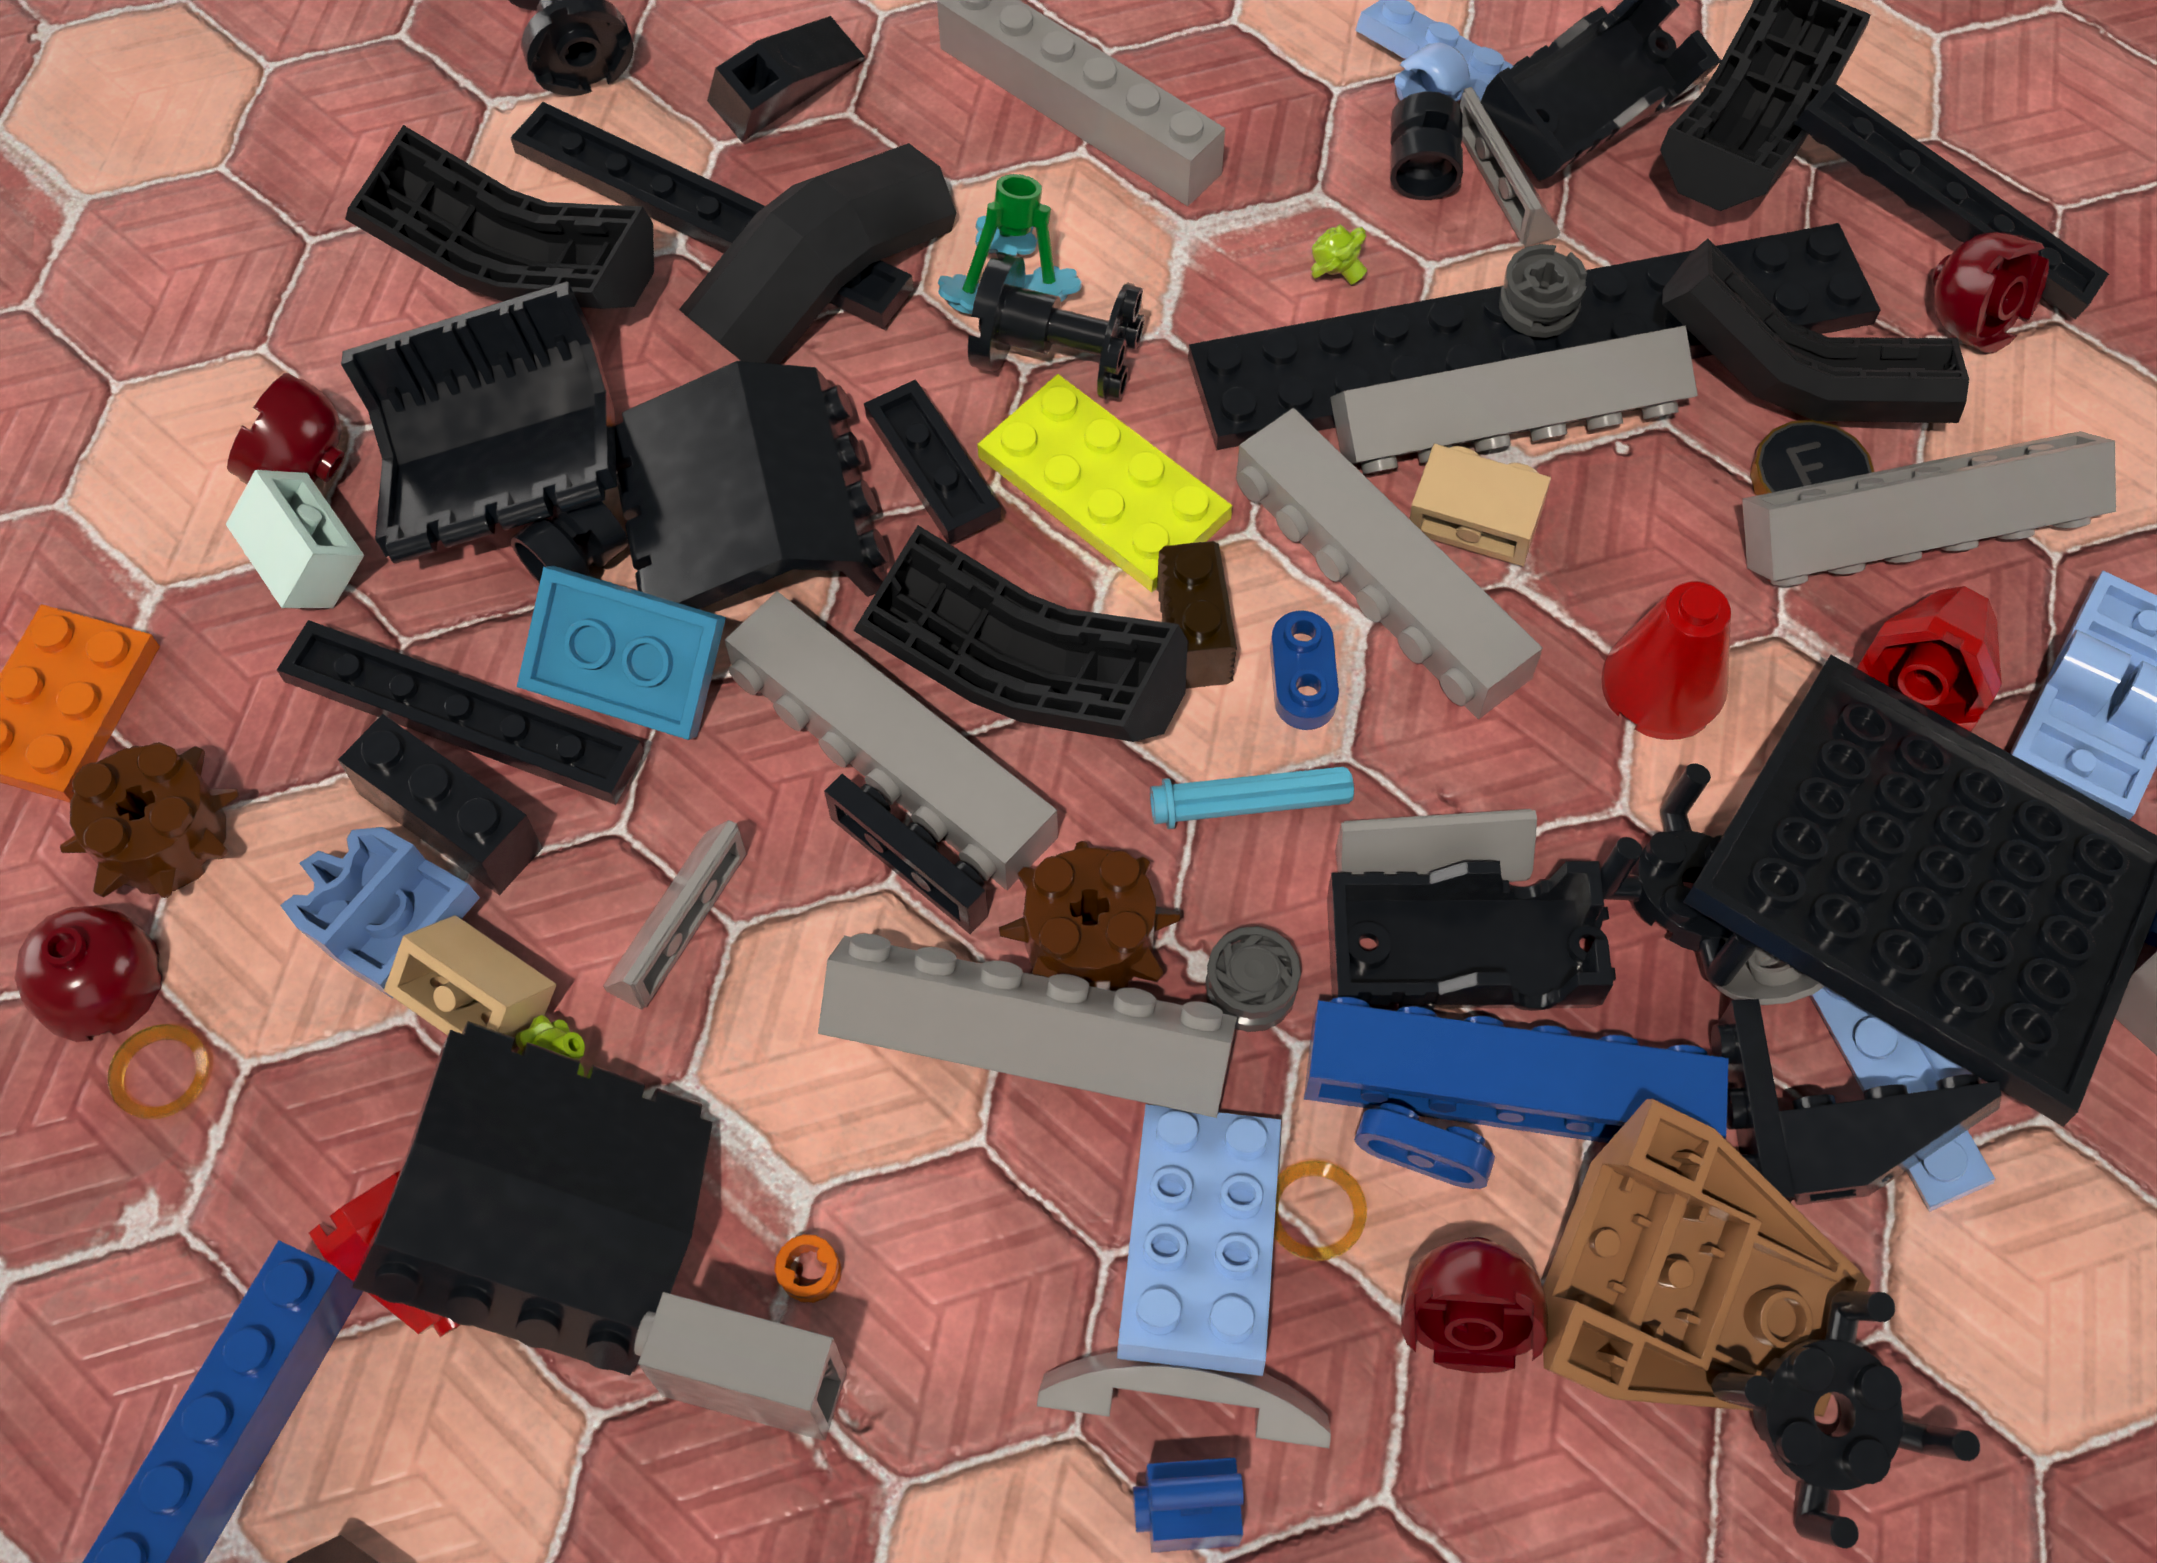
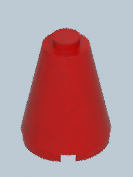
(1673, 664)

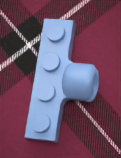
(1433, 51)
(1888, 1056)

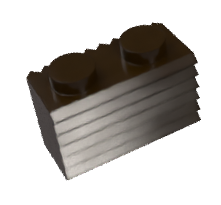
(1197, 599)

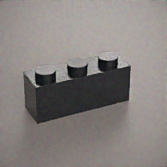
(441, 804)

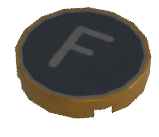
(1807, 455)

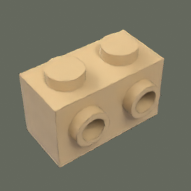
(1479, 503)
(460, 976)

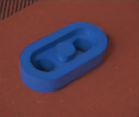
(1302, 665)
(1447, 1155)

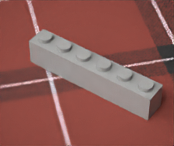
(1086, 93)
(1515, 397)
(1929, 507)
(1387, 564)
(891, 741)
(1027, 1023)

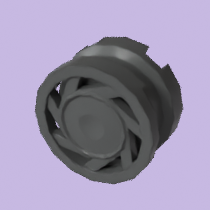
(1542, 290)
(1253, 977)

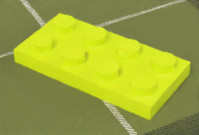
(1102, 479)

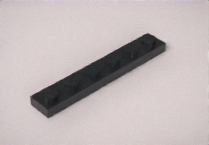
(1942, 190)
(462, 711)

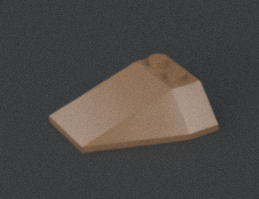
(1683, 1268)

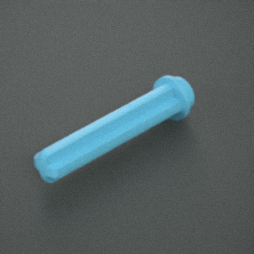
(1250, 795)

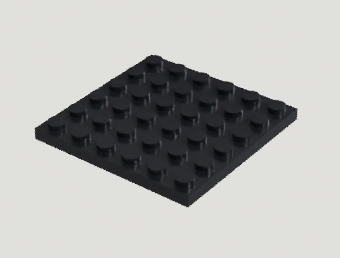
(1939, 887)

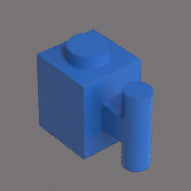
(1190, 1505)

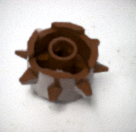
(147, 819)
(1097, 888)

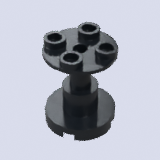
(575, 44)
(1035, 321)

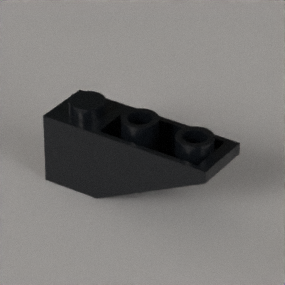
(780, 74)
(1866, 1143)

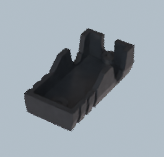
(1594, 83)
(1470, 938)

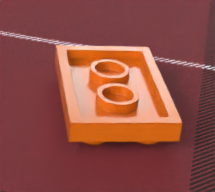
(65, 697)

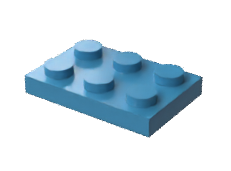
(620, 652)

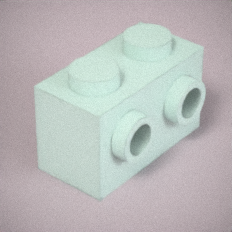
(294, 539)

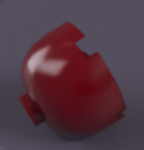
(1988, 287)
(292, 433)
(88, 972)
(1475, 1306)

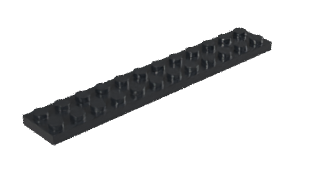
(1265, 373)

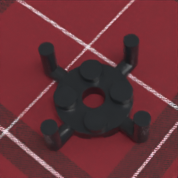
(1659, 876)
(1869, 1424)

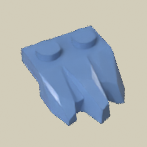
(373, 900)

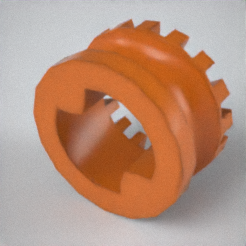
(826, 1257)

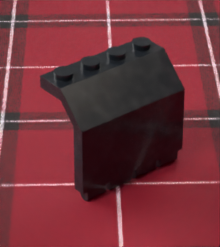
(486, 421)
(745, 484)
(540, 1200)

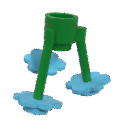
(1009, 230)

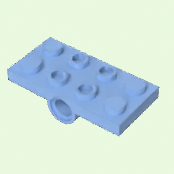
(2100, 700)
(1201, 1242)

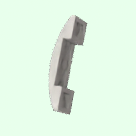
(1280, 1409)

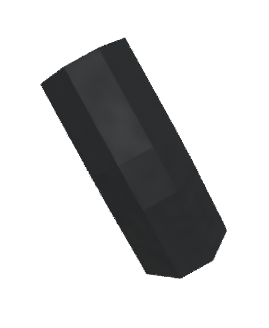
(1744, 121)
(498, 237)
(812, 245)
(1804, 369)
(1025, 652)

